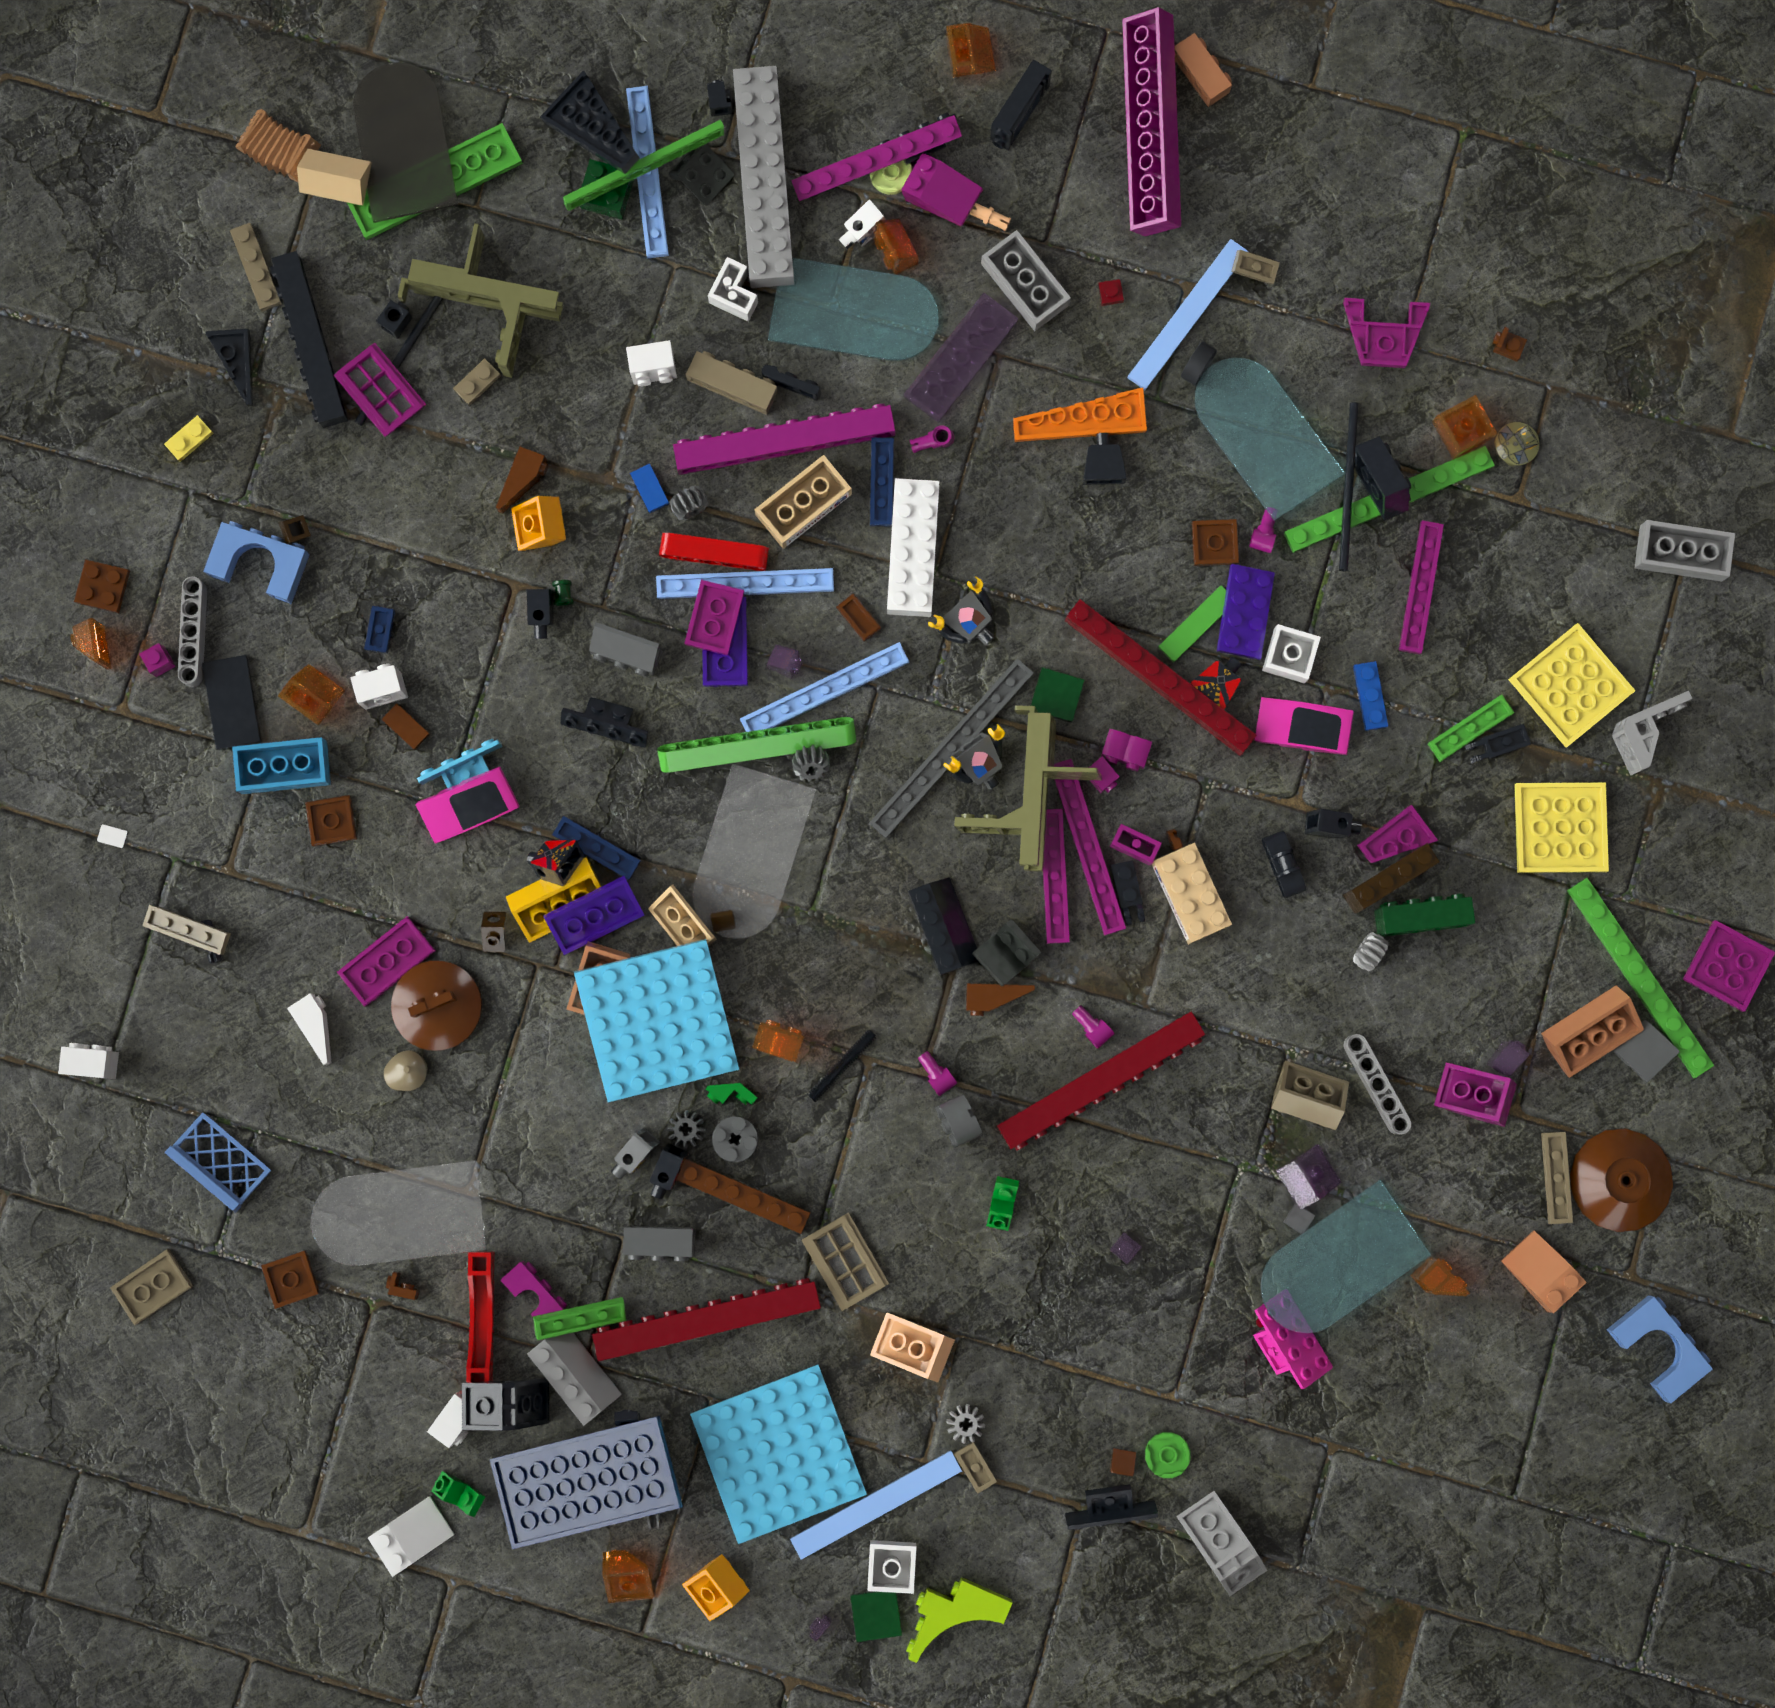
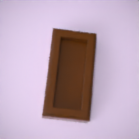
(858, 617)
(405, 726)

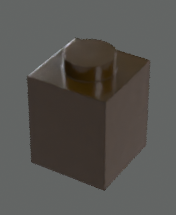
(294, 529)

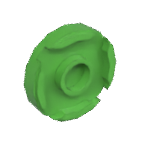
(1167, 1454)

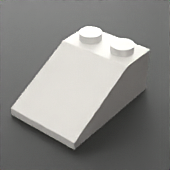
(411, 1536)

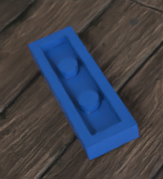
(1370, 696)

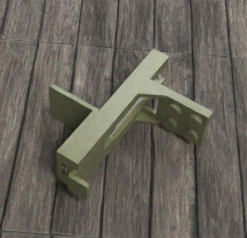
(467, 287)
(1030, 818)

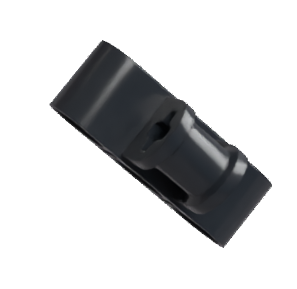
(1283, 864)

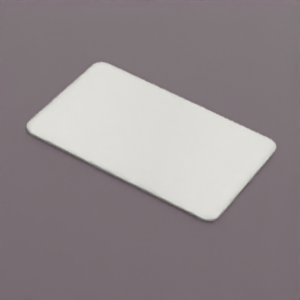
(112, 836)

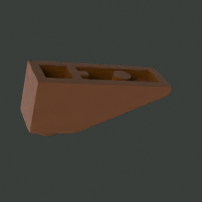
(524, 474)
(987, 997)

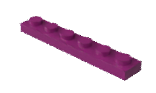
(1421, 587)
(1055, 880)

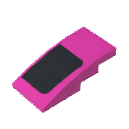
(1304, 726)
(467, 805)

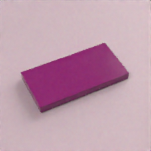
(386, 961)

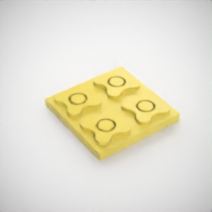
(1571, 685)
(1561, 827)

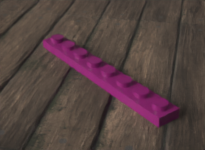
(876, 158)
(1089, 853)

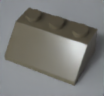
(1310, 1095)

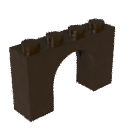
(1391, 878)

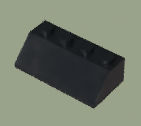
(944, 925)

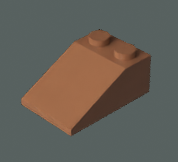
(593, 956)
(1543, 1272)

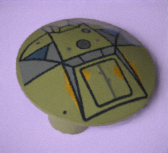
(1517, 443)

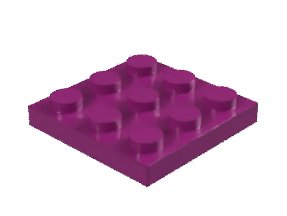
(1729, 965)

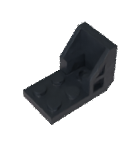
(505, 1404)

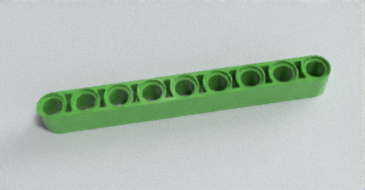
(756, 744)

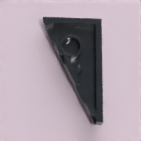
(235, 353)

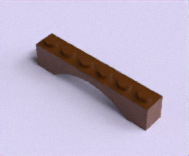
(743, 1196)

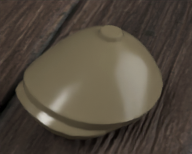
(405, 1071)

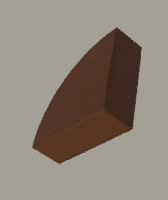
(1175, 842)

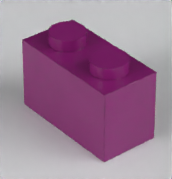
(1135, 844)

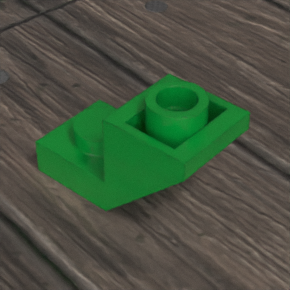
(724, 1091)
(1002, 1203)
(458, 1493)

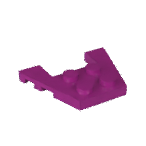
(1384, 343)

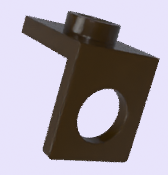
(493, 932)

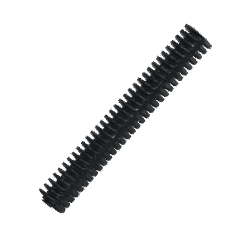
(841, 1065)

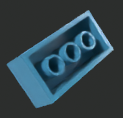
(281, 765)

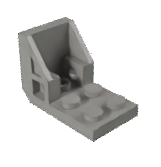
(1638, 734)
(1222, 1543)

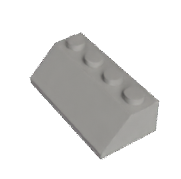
(575, 1375)

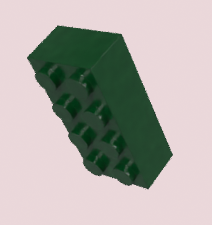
(1425, 916)

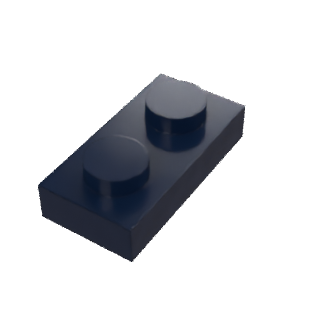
(379, 629)

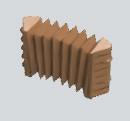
(274, 145)

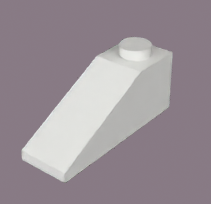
(312, 1021)

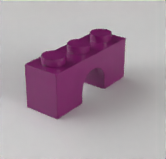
(523, 1278)

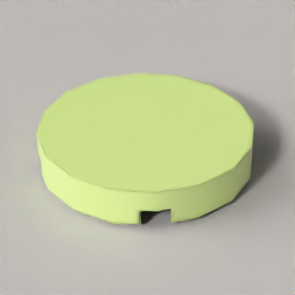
(891, 178)

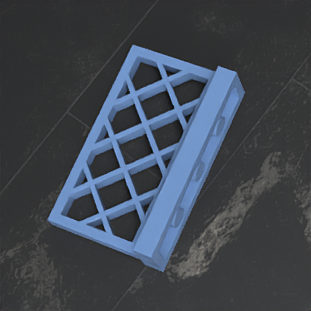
(207, 1179)

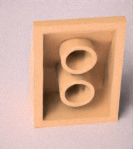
(912, 1347)

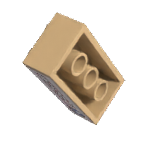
(803, 501)
(1191, 893)

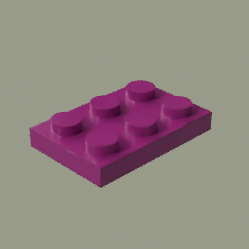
(714, 617)

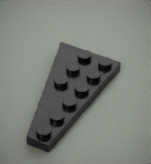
(588, 122)

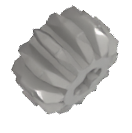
(1370, 951)
(971, 1429)

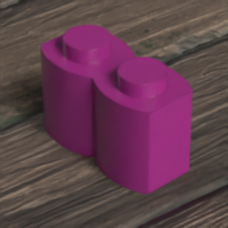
(1126, 749)

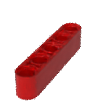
(714, 551)

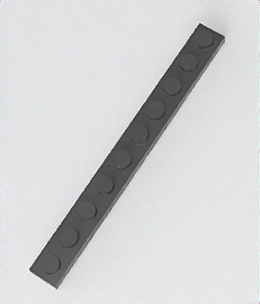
(966, 730)

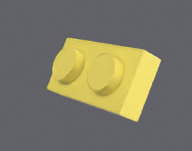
(188, 438)

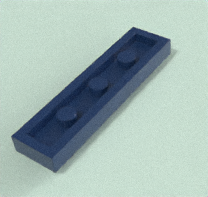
(881, 482)
(597, 848)

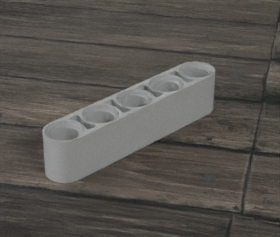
(186, 623)
(1385, 1092)

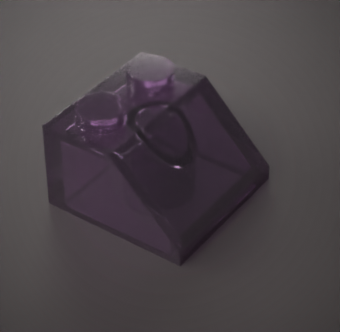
(1308, 1177)

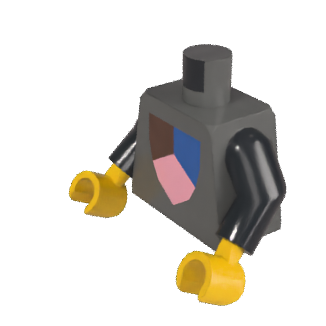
(968, 618)
(978, 759)

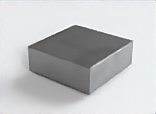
(1299, 1219)

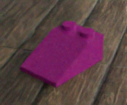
(941, 190)
(1475, 1094)

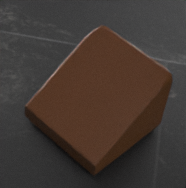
(1123, 1462)

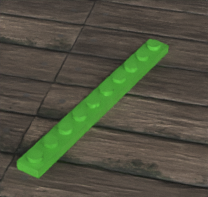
(1365, 509)
(1640, 977)

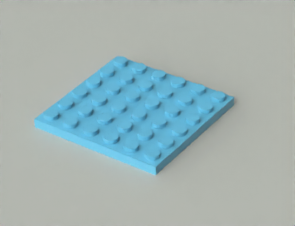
(656, 1020)
(778, 1454)

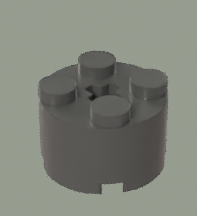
(958, 1120)
(722, 1137)

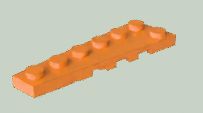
(1112, 415)

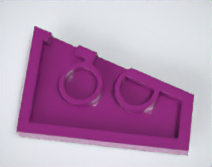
(1396, 836)

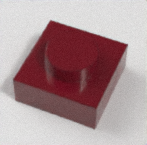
(1110, 292)

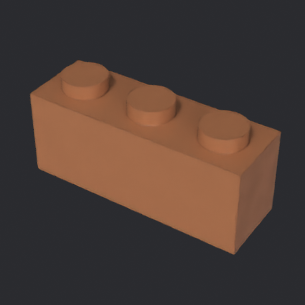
(1202, 69)

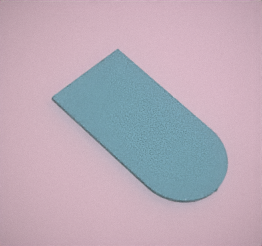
(854, 312)
(1263, 434)
(1340, 1262)

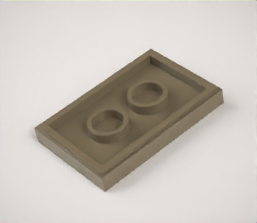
(151, 1287)

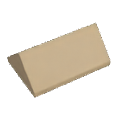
(333, 176)
(679, 918)

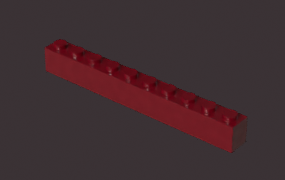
(1160, 677)
(1100, 1080)
(706, 1320)

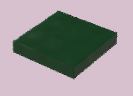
(1057, 694)
(875, 1615)

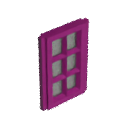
(379, 390)

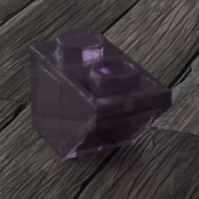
(785, 661)
(1508, 1057)

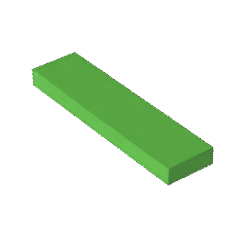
(1194, 625)
(1470, 728)
(579, 1318)

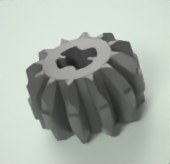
(688, 503)
(811, 763)
(681, 1135)

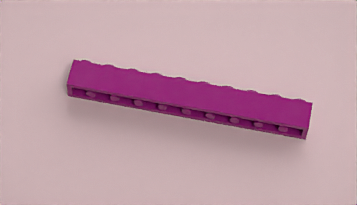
(783, 439)

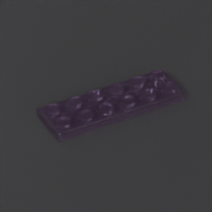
(961, 357)

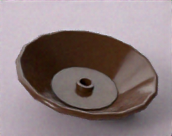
(1599, 1175)

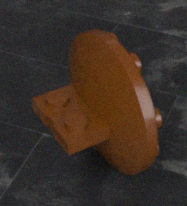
(436, 1005)

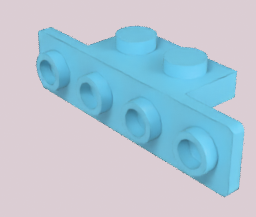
(465, 767)

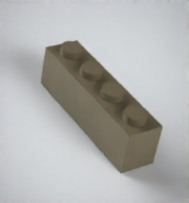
(732, 382)

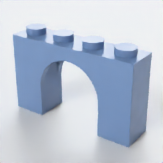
(234, 541)
(1688, 1363)

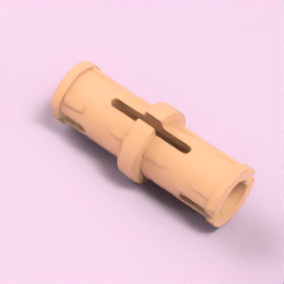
(988, 215)

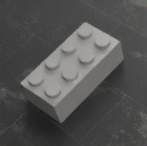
(1025, 280)
(1684, 550)

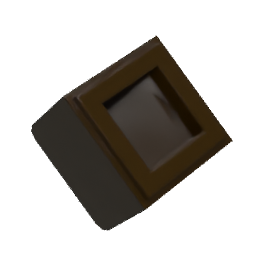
(723, 921)

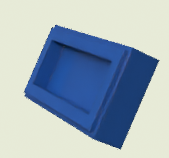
(649, 488)

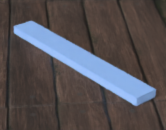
(649, 183)
(1185, 317)
(751, 582)
(826, 689)
(875, 1504)

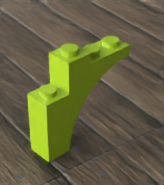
(942, 1612)

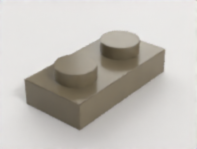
(1255, 267)
(477, 382)
(975, 1467)

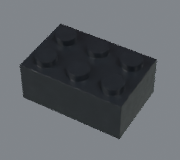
(1382, 478)

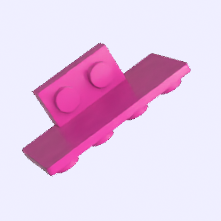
(1291, 1350)

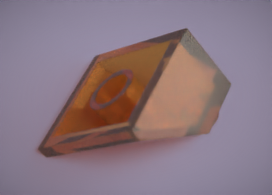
(91, 640)
(626, 1577)

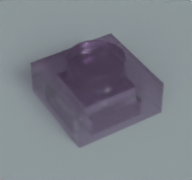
(1125, 1248)
(818, 1627)

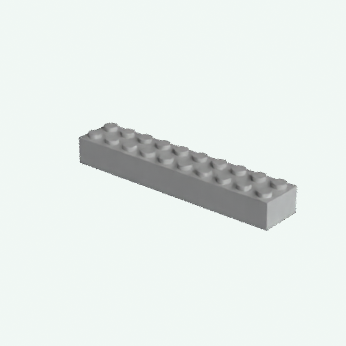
(763, 177)

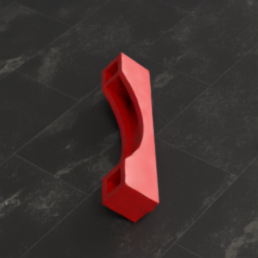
(481, 1327)

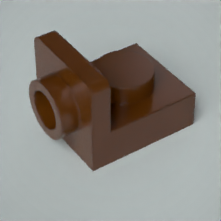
(1508, 344)
(405, 1290)

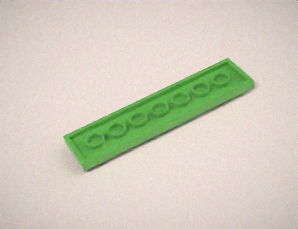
(471, 165)

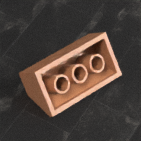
(1593, 1031)

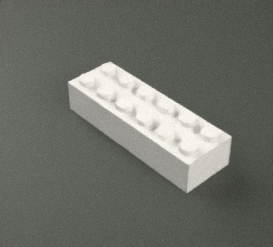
(913, 547)

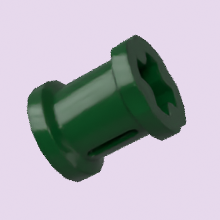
(562, 592)

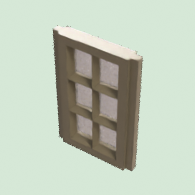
(845, 1261)

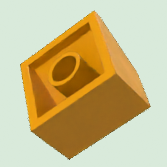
(538, 523)
(716, 1587)

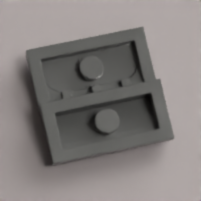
(1647, 1052)

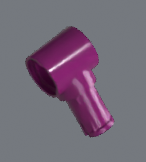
(931, 440)
(1264, 537)
(1096, 1030)
(939, 1077)

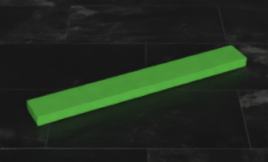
(644, 165)

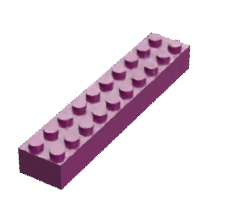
(1151, 122)

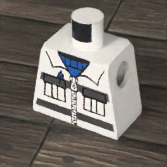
(866, 218)

